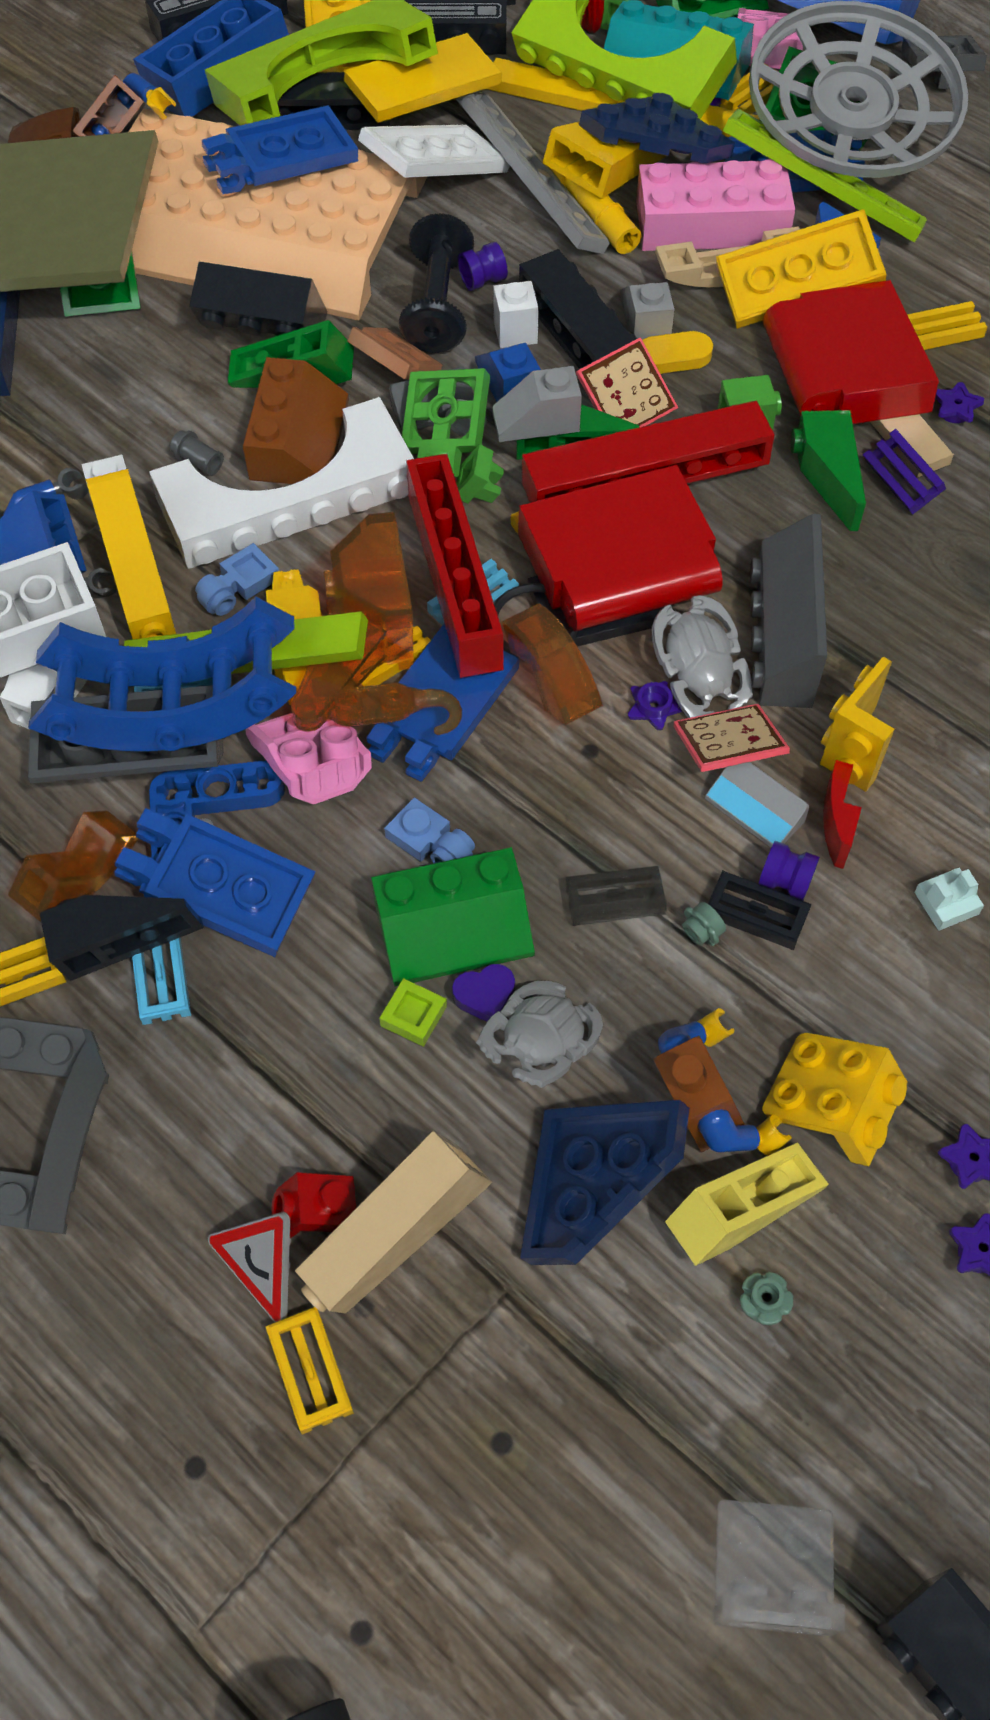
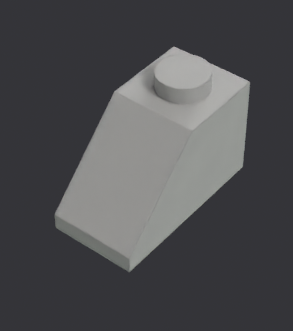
(648, 309)
(540, 406)

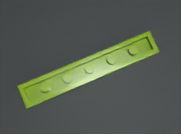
(845, 187)
(310, 643)

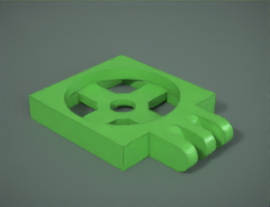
(419, 386)

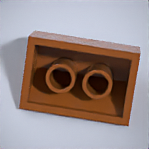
(293, 422)

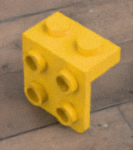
(855, 733)
(839, 1091)

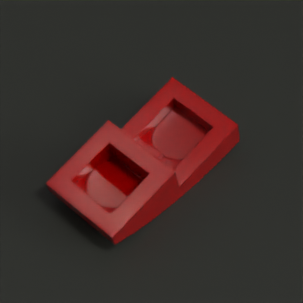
(839, 817)

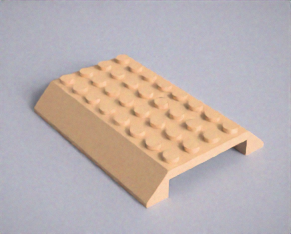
(299, 226)

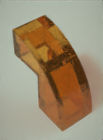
(557, 663)
(78, 870)

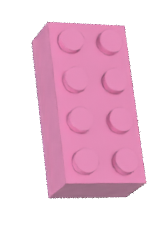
(712, 203)

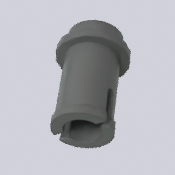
(187, 446)

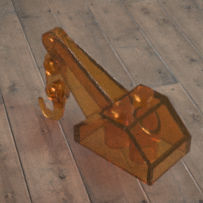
(371, 579)

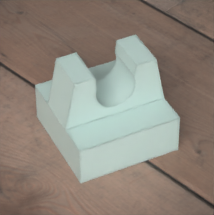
(950, 898)

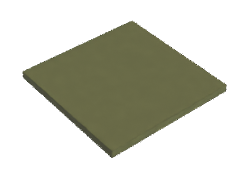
(71, 208)

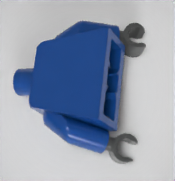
(41, 519)

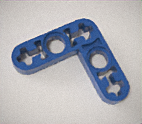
(204, 804)

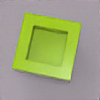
(413, 1012)

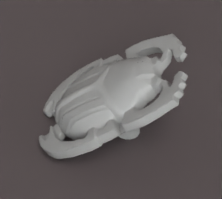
(701, 655)
(541, 1032)

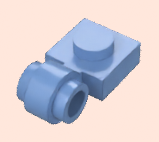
(244, 572)
(423, 830)

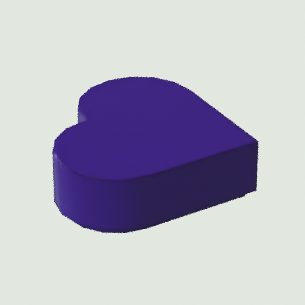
(484, 992)

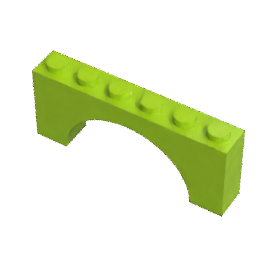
(378, 30)
(692, 74)

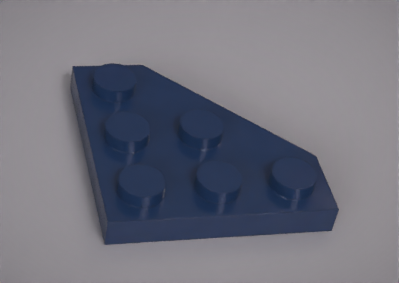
(658, 127)
(595, 1171)

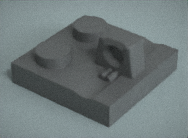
(963, 47)

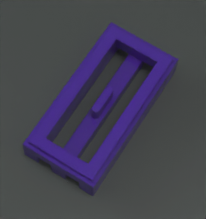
(885, 448)

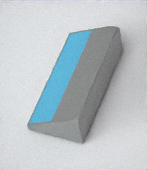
(758, 803)

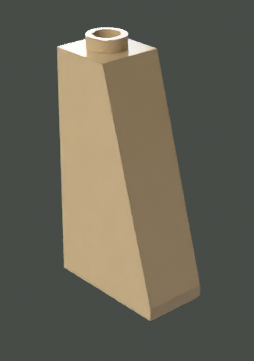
(391, 1224)

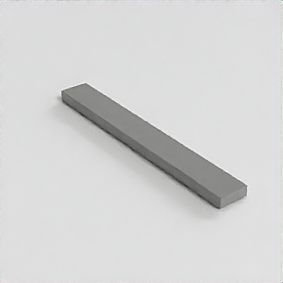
(534, 174)

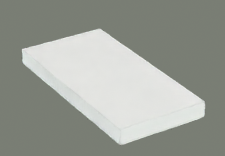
(433, 150)

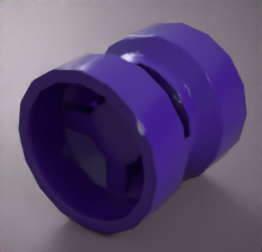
(482, 266)
(788, 870)

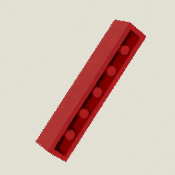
(699, 444)
(455, 566)

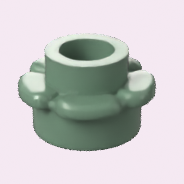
(703, 924)
(766, 1312)

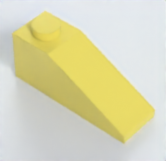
(744, 1202)

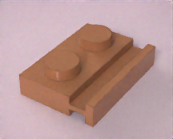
(392, 351)

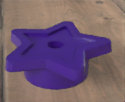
(957, 404)
(651, 693)
(960, 1162)
(968, 1242)

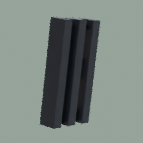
(756, 917)

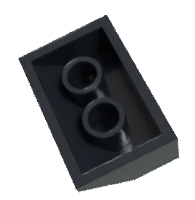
(254, 300)
(945, 1643)

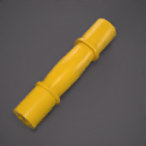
(607, 215)

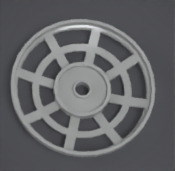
(858, 83)

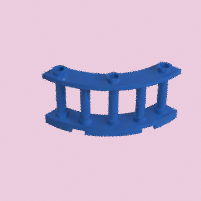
(165, 663)

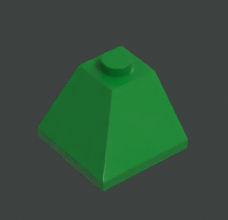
(102, 297)

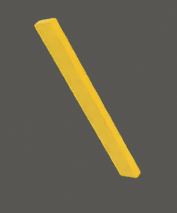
(543, 86)

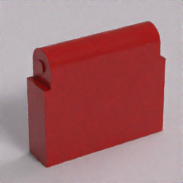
(852, 353)
(621, 547)

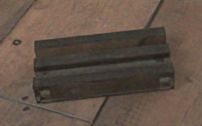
(619, 902)

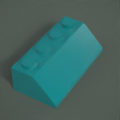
(652, 31)

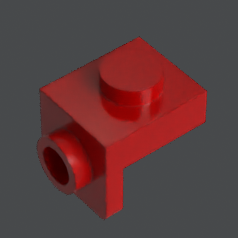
(315, 1201)

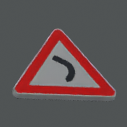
(259, 1259)

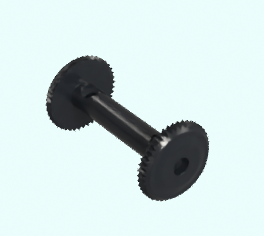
(433, 322)

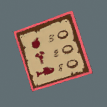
(628, 385)
(730, 737)

